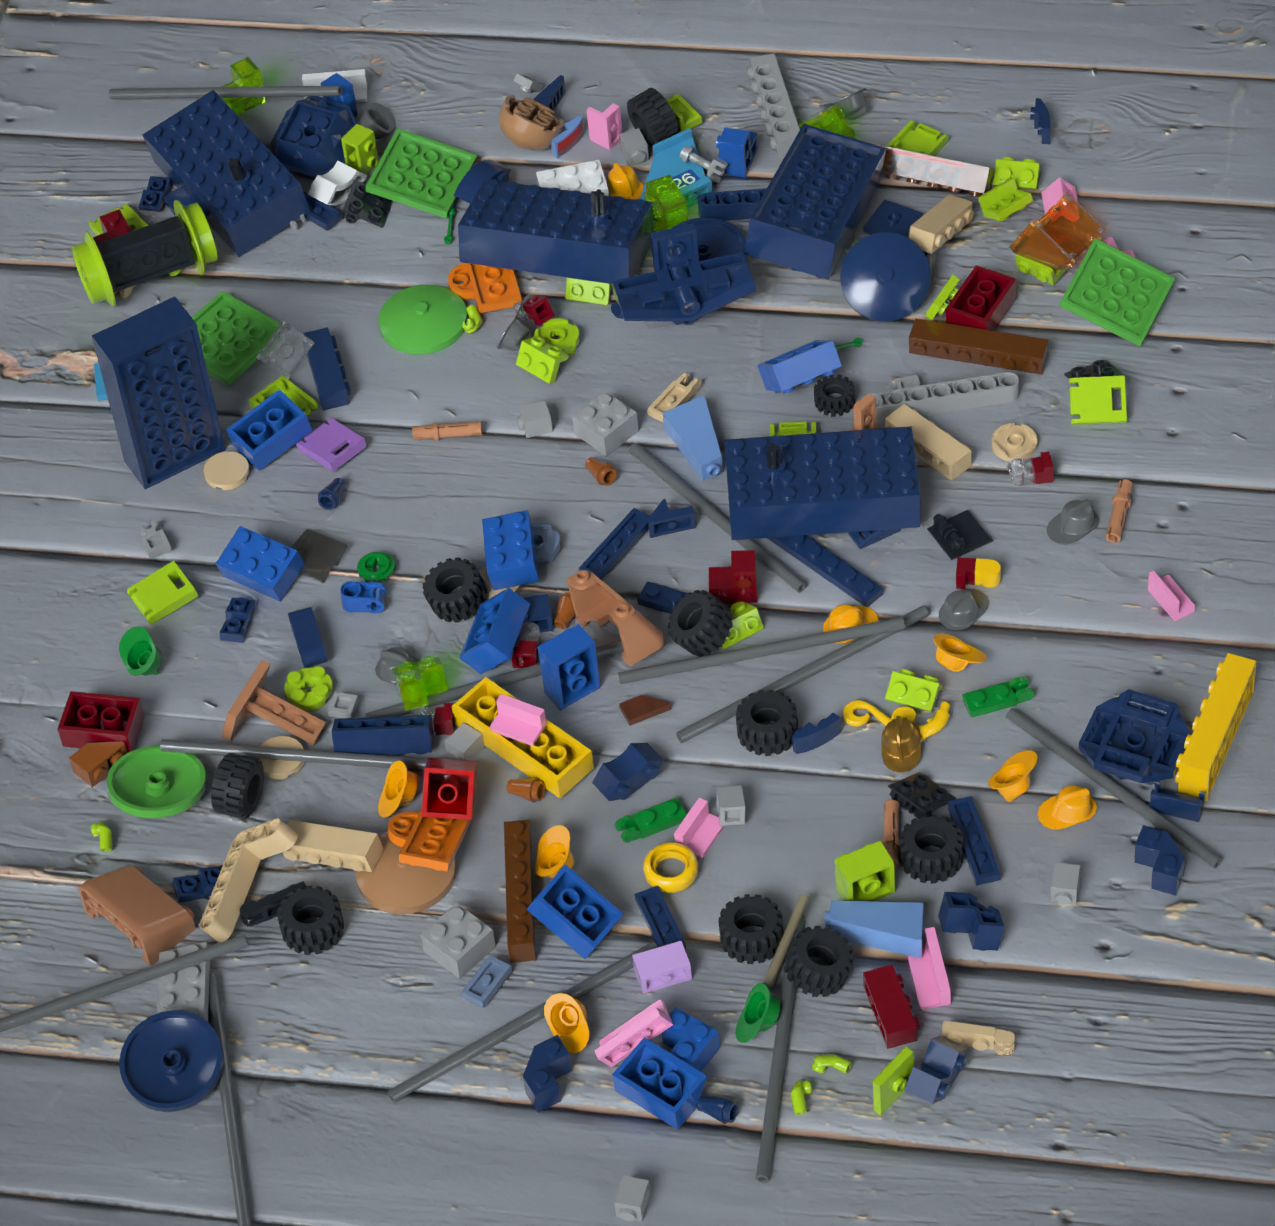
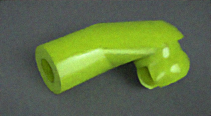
(105, 835)

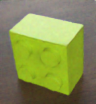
(865, 874)

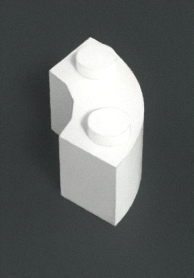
(336, 184)

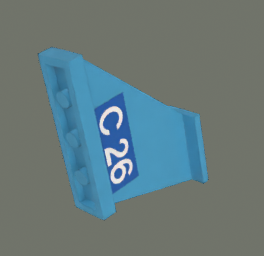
(687, 176)

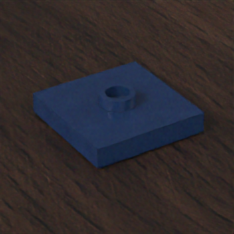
(891, 218)

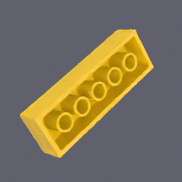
(1216, 726)
(553, 758)

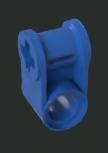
(361, 596)

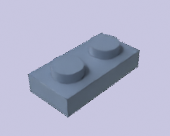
(486, 981)

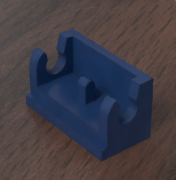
(1176, 803)

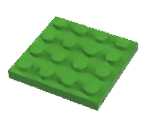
(420, 173)
(1117, 292)
(231, 336)

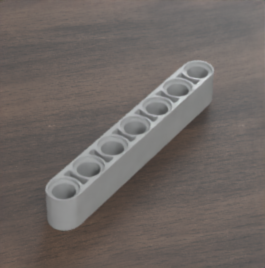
(950, 395)

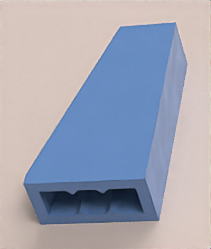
(695, 436)
(879, 924)

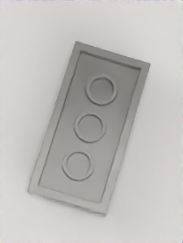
(185, 988)

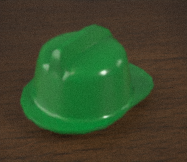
(139, 652)
(758, 1014)

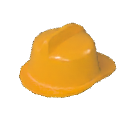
(624, 182)
(849, 616)
(955, 653)
(1013, 775)
(398, 789)
(1067, 808)
(553, 852)
(568, 1020)

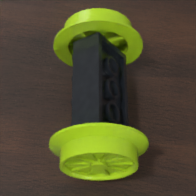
(145, 253)

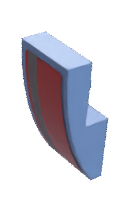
(569, 138)

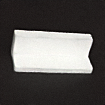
(356, 77)

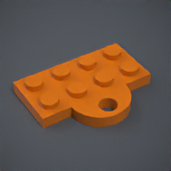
(489, 286)
(427, 840)

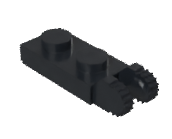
(266, 908)

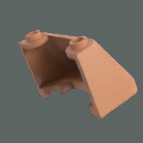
(599, 603)
(138, 910)

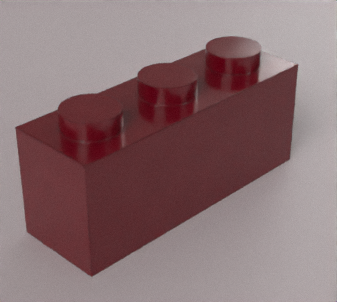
(891, 1006)

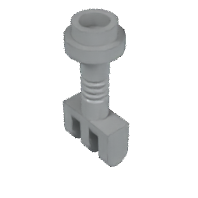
(714, 170)

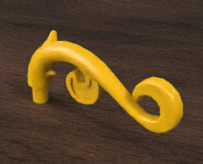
(933, 726)

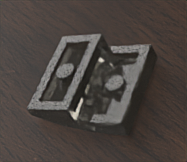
(318, 554)

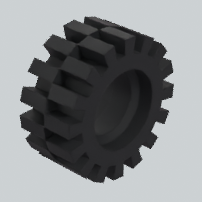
(838, 404)

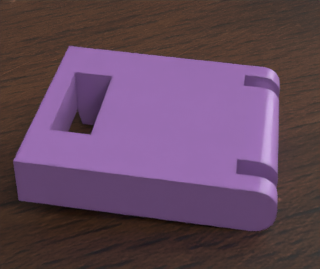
(328, 439)

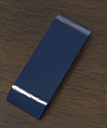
(307, 637)

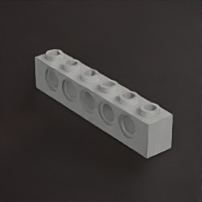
(774, 102)

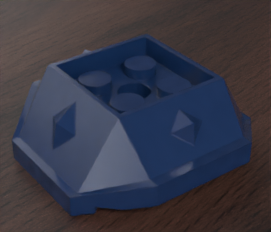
(308, 153)
(1135, 737)

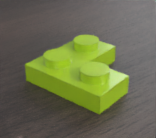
(941, 302)

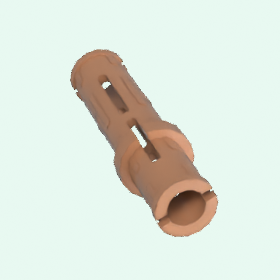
(447, 430)
(1120, 503)
(891, 829)

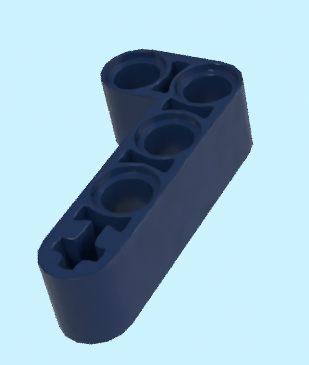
(729, 204)

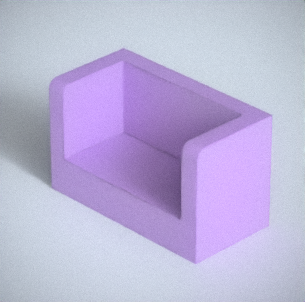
(662, 967)

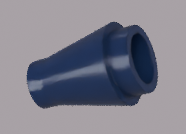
(330, 496)
(719, 1108)

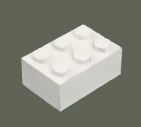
(580, 177)

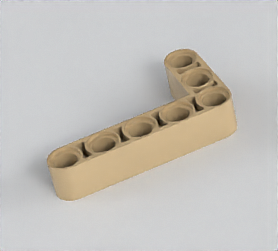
(238, 873)

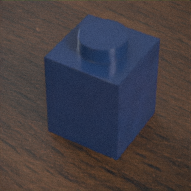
(540, 612)

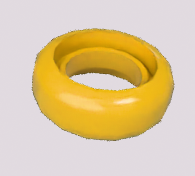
(666, 851)

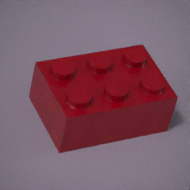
(982, 299)
(100, 719)

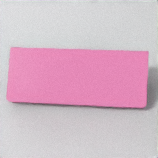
(930, 974)
(625, 1038)

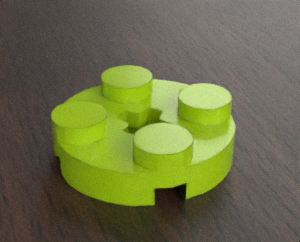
(560, 327)
(308, 677)

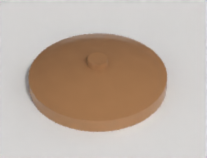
(403, 887)

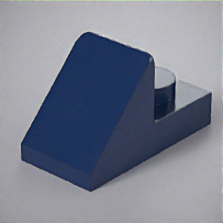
(667, 522)

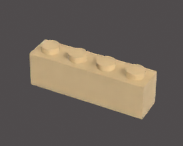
(941, 223)
(932, 443)
(334, 846)

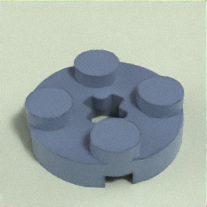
(549, 542)

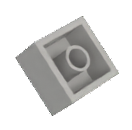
(605, 423)
(458, 940)

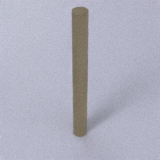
(786, 940)

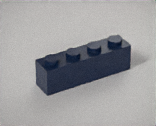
(326, 370)
(384, 735)

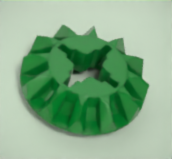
(368, 562)

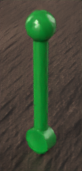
(448, 239)
(857, 343)

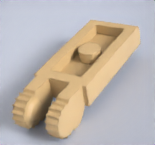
(674, 396)
(979, 1037)

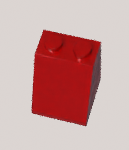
(449, 788)

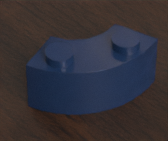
(475, 176)
(628, 771)

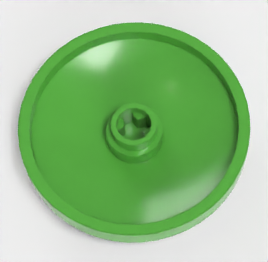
(422, 319)
(156, 782)

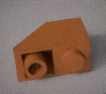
(95, 760)

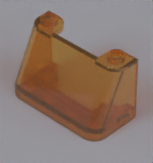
(1058, 235)

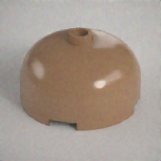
(528, 123)

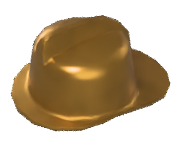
(901, 745)

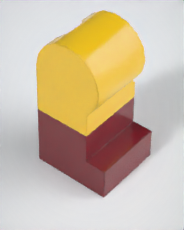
(977, 572)

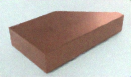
(642, 708)

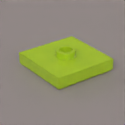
(892, 1080)

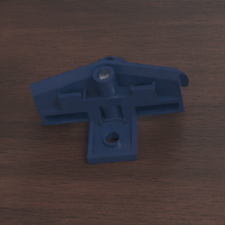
(681, 284)

